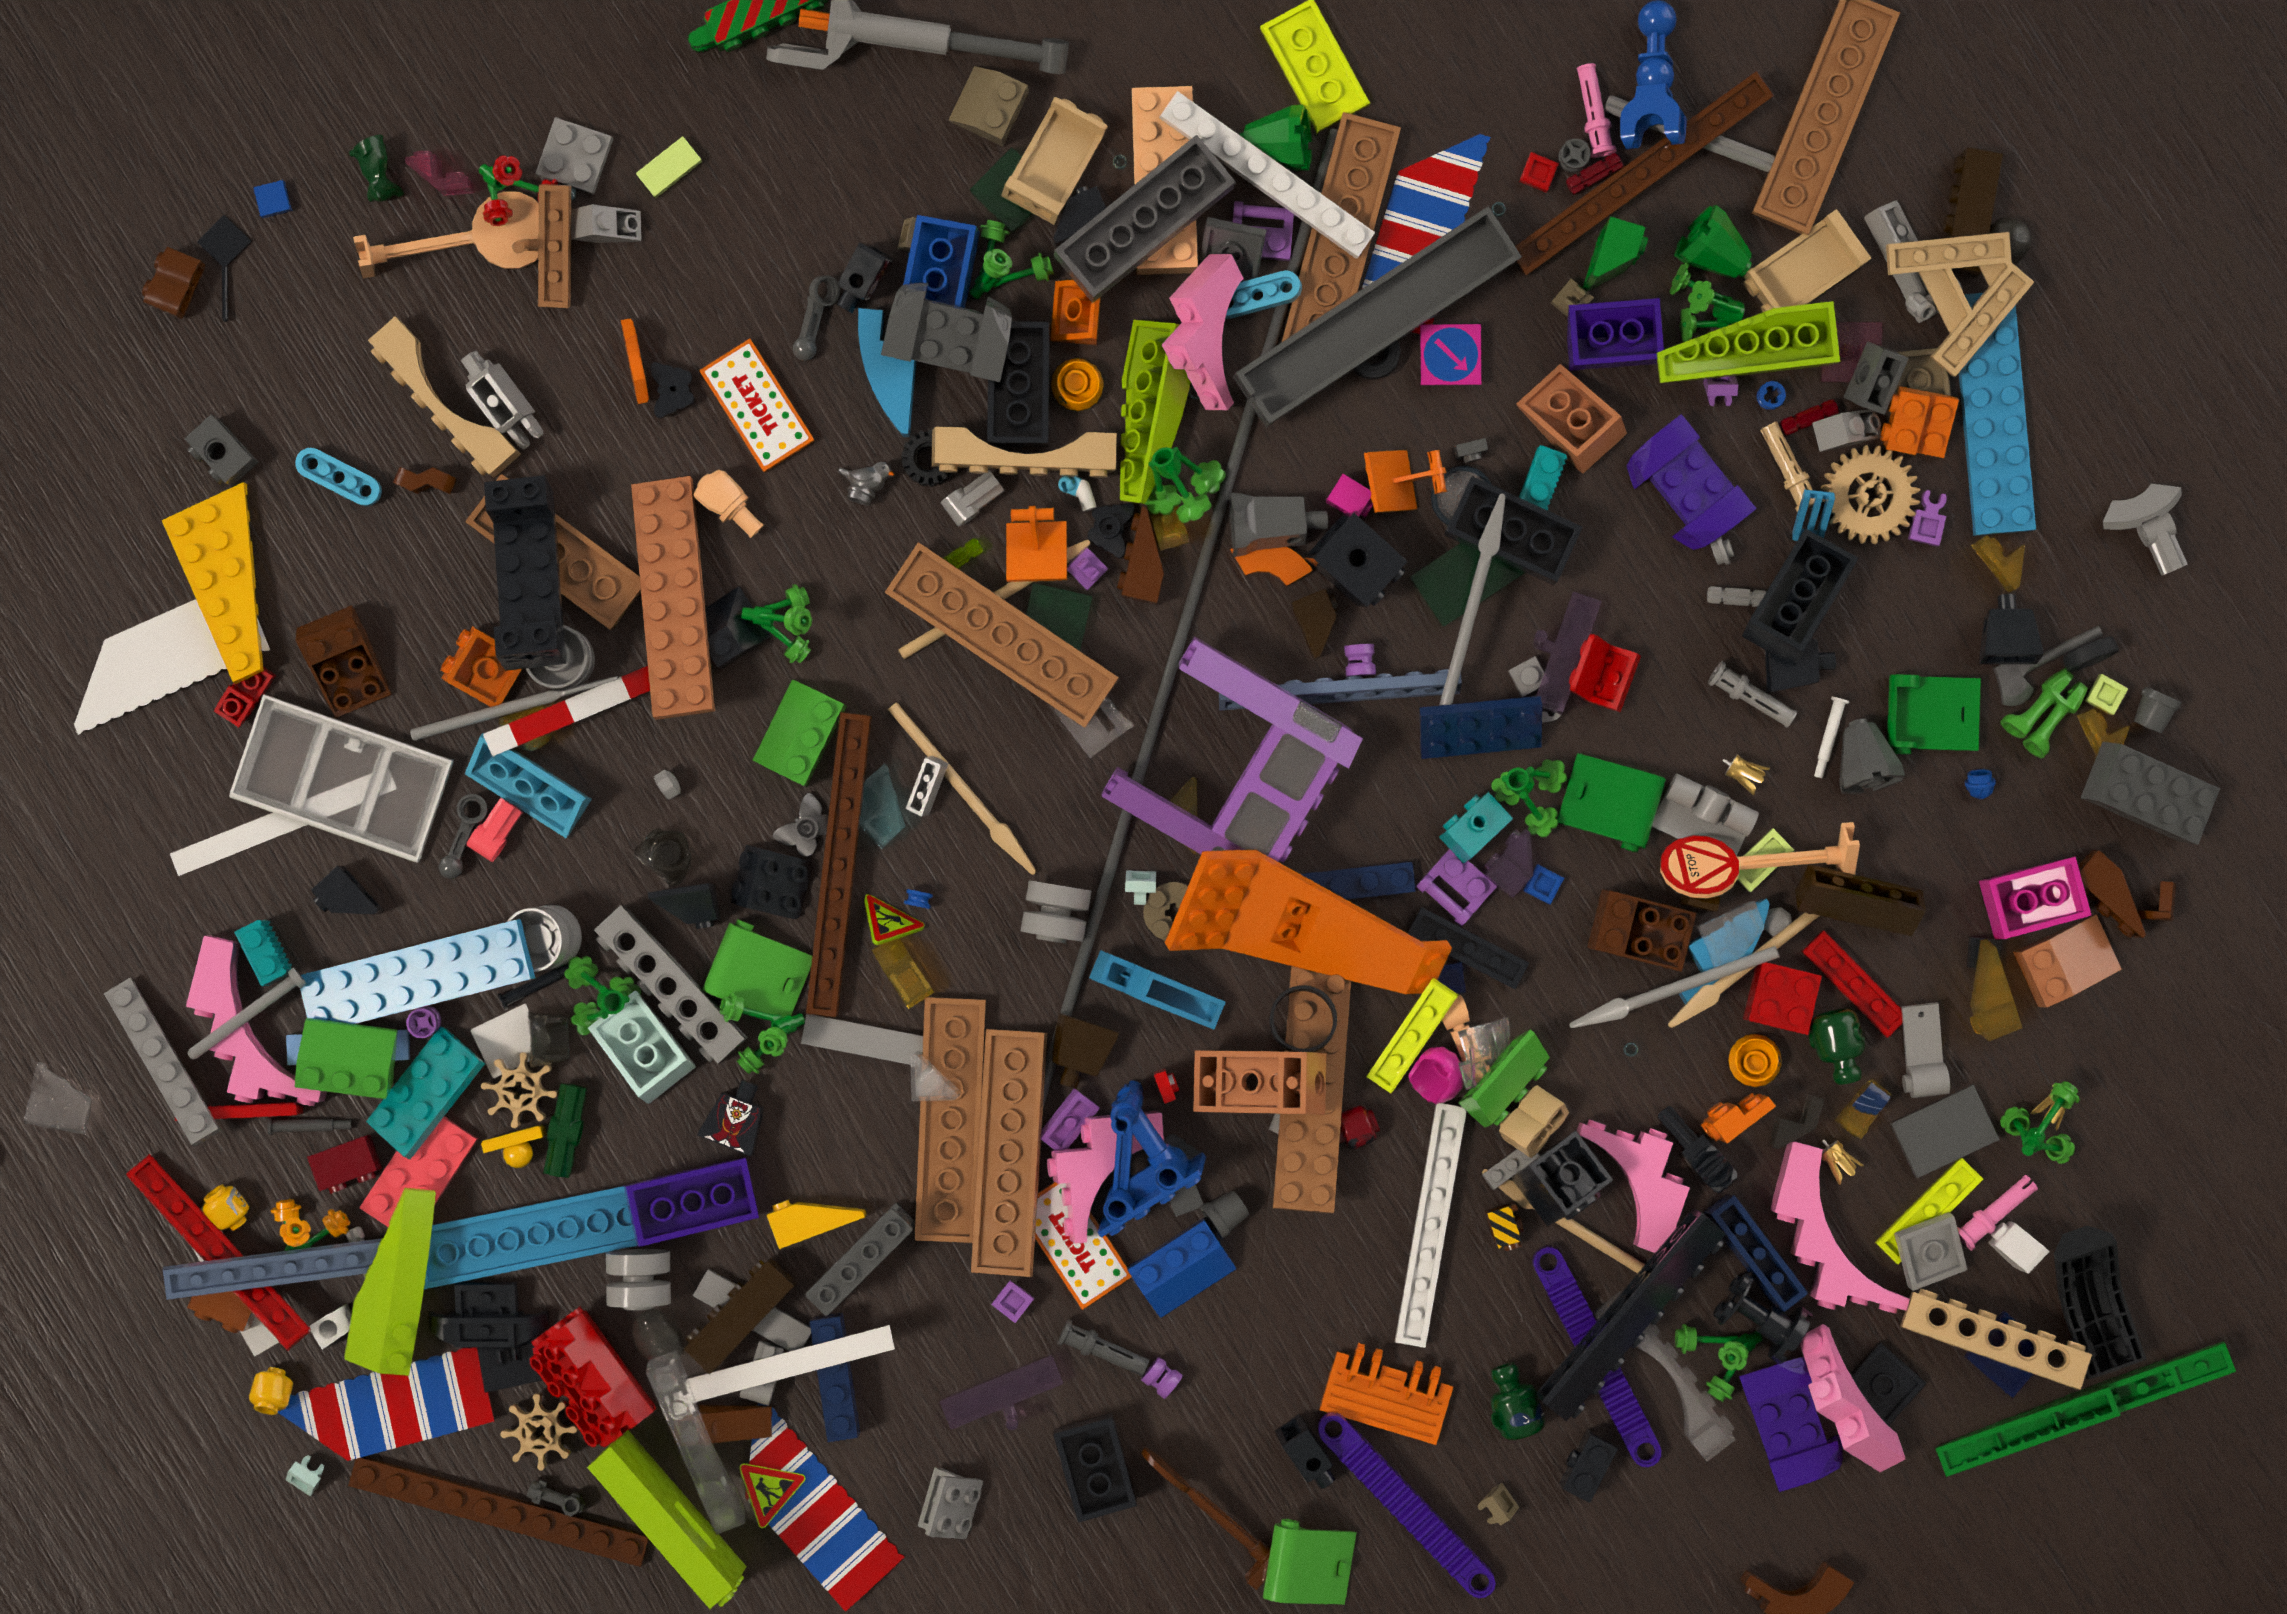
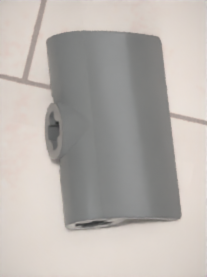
(1703, 811)

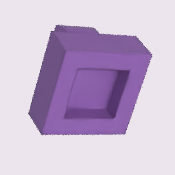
(1721, 387)
(1086, 568)
(1012, 1301)

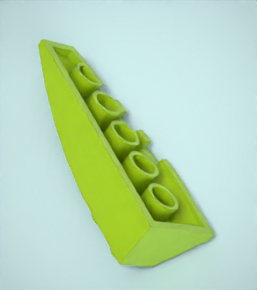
(1759, 344)
(1152, 407)
(391, 1296)

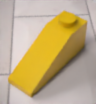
(804, 1220)

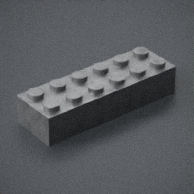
(1144, 218)

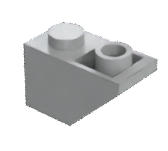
(605, 224)
(1847, 429)

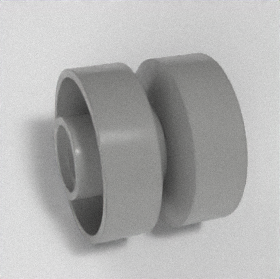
(578, 666)
(1055, 919)
(550, 934)
(638, 1286)

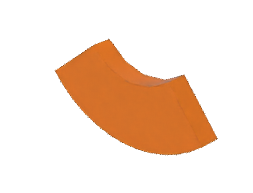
(635, 361)
(1280, 562)

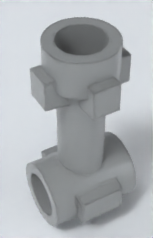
(1921, 306)

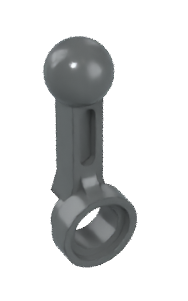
(805, 346)
(451, 865)

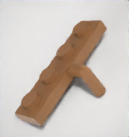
(552, 246)

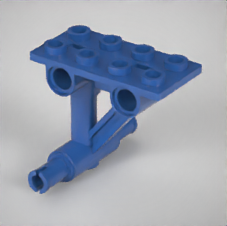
(1157, 1183)

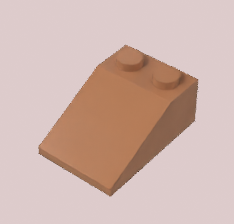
(1573, 418)
(2067, 961)

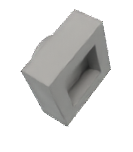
(1527, 676)

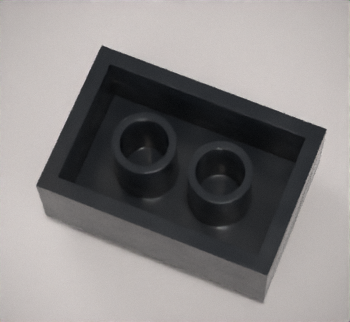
(1095, 1467)

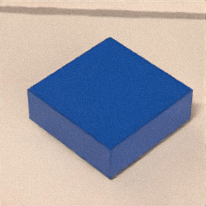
(272, 199)
(1543, 884)

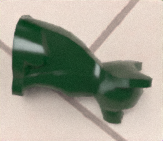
(373, 164)

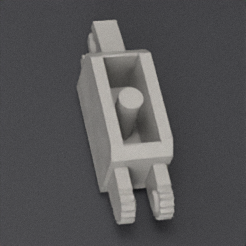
(500, 399)

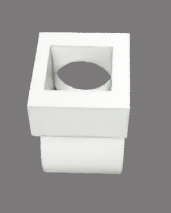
(332, 1326)

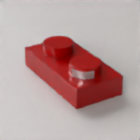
(1167, 1085)

